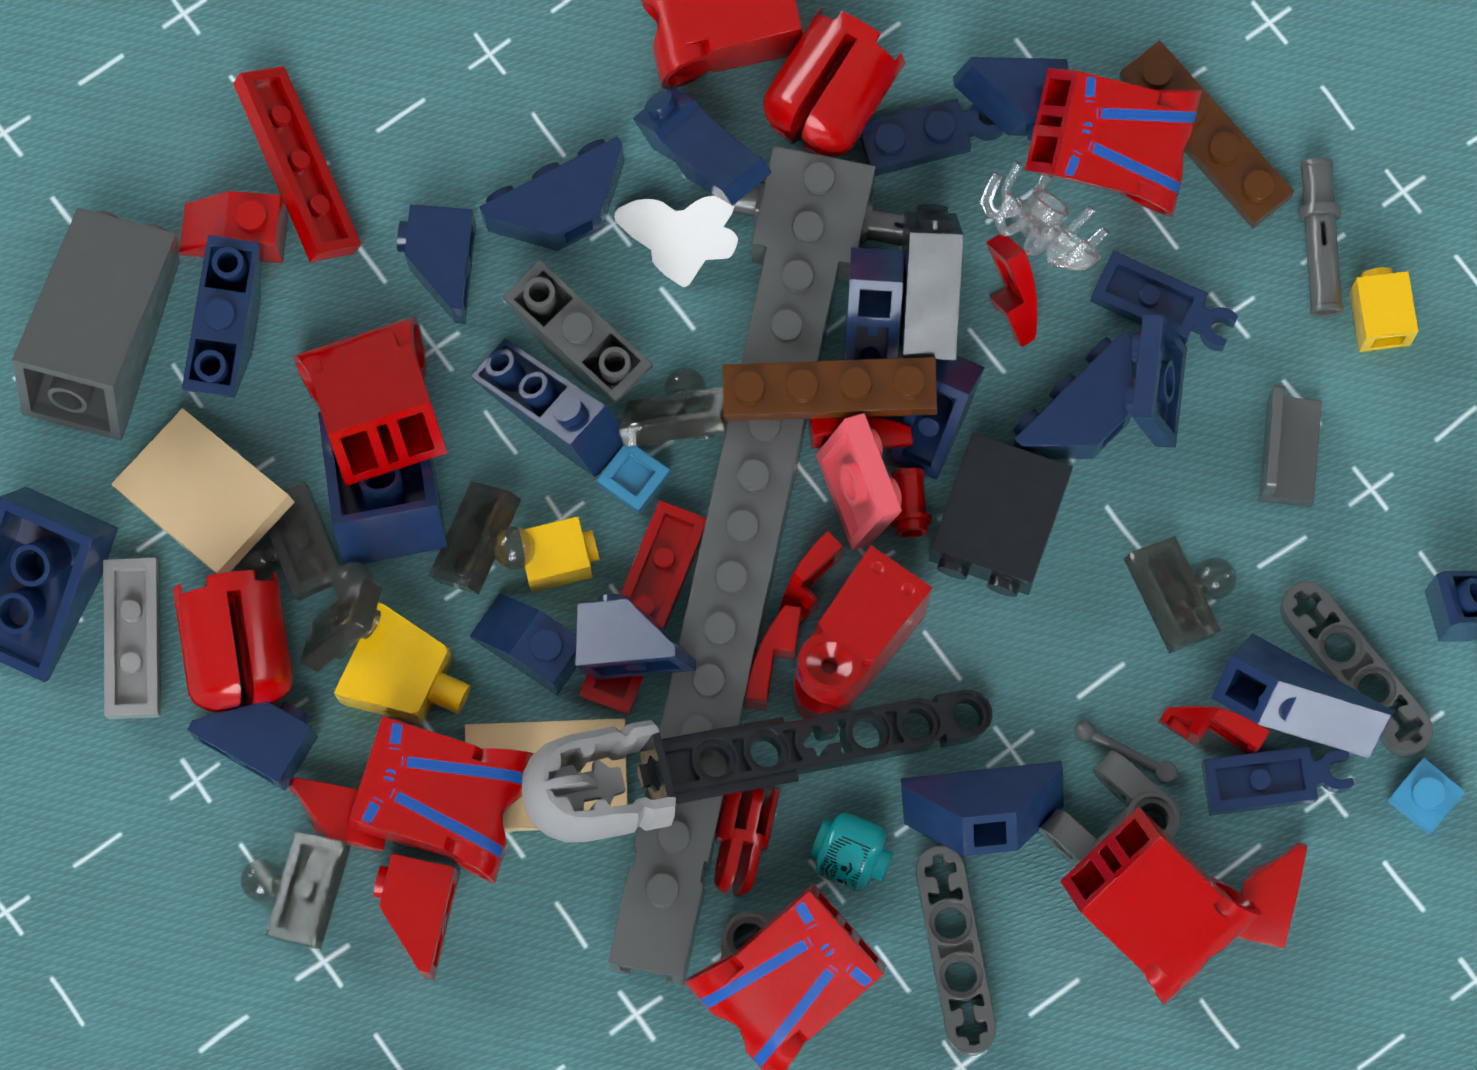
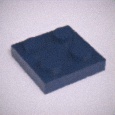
(1158, 385)

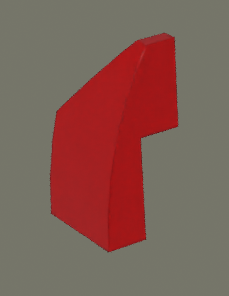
(1019, 297)
(890, 432)
(813, 566)
(777, 643)
(1194, 721)
(330, 812)
(1274, 892)

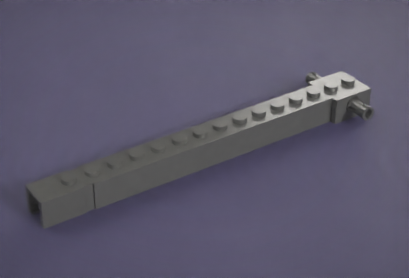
(803, 237)

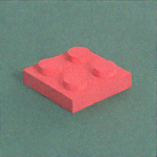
(859, 481)

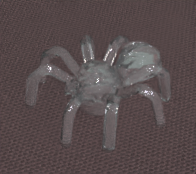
(1043, 220)

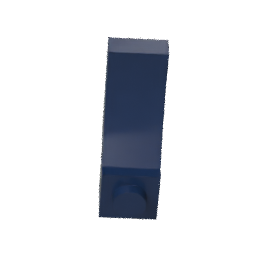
(700, 146)

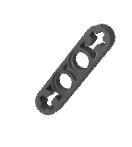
(1362, 664)
(961, 949)

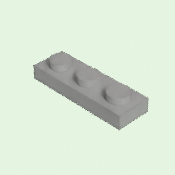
(131, 638)

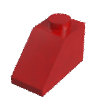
(236, 216)
(418, 906)

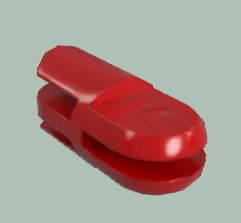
(743, 834)

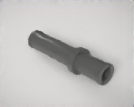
(1321, 236)

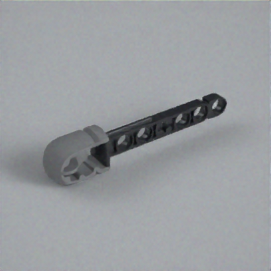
(672, 773)

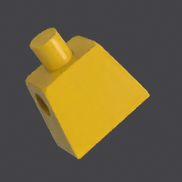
(400, 672)

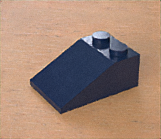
(386, 513)
(46, 576)

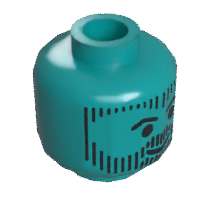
(851, 851)

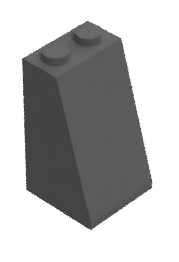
(96, 323)

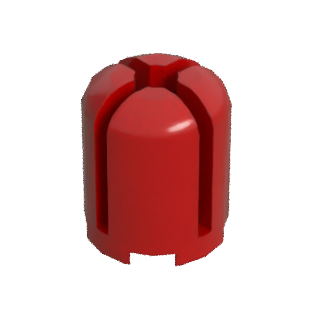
(830, 85)
(210, 645)

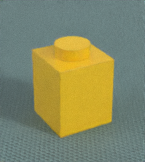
(1383, 310)
(560, 555)

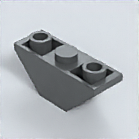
(576, 334)

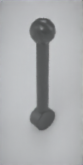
(1164, 771)

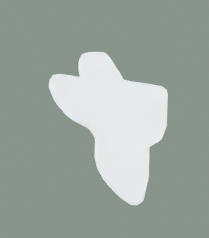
(680, 238)

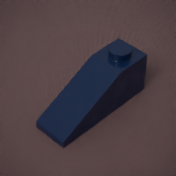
(874, 304)

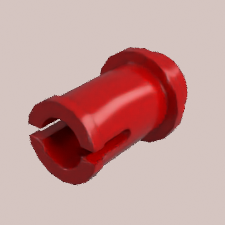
(913, 518)

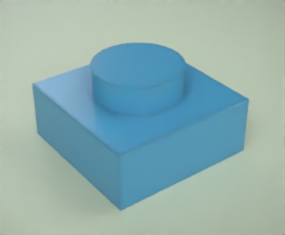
(633, 478)
(1426, 796)

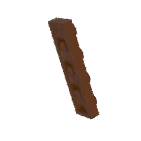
(1216, 141)
(829, 389)

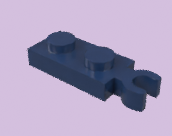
(923, 135)
(1138, 289)
(1269, 779)

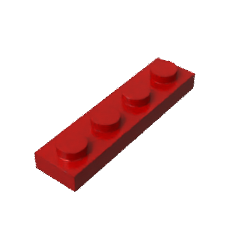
(297, 164)
(655, 588)

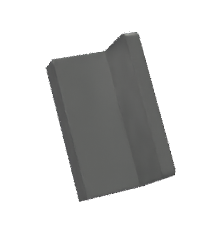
(1290, 449)

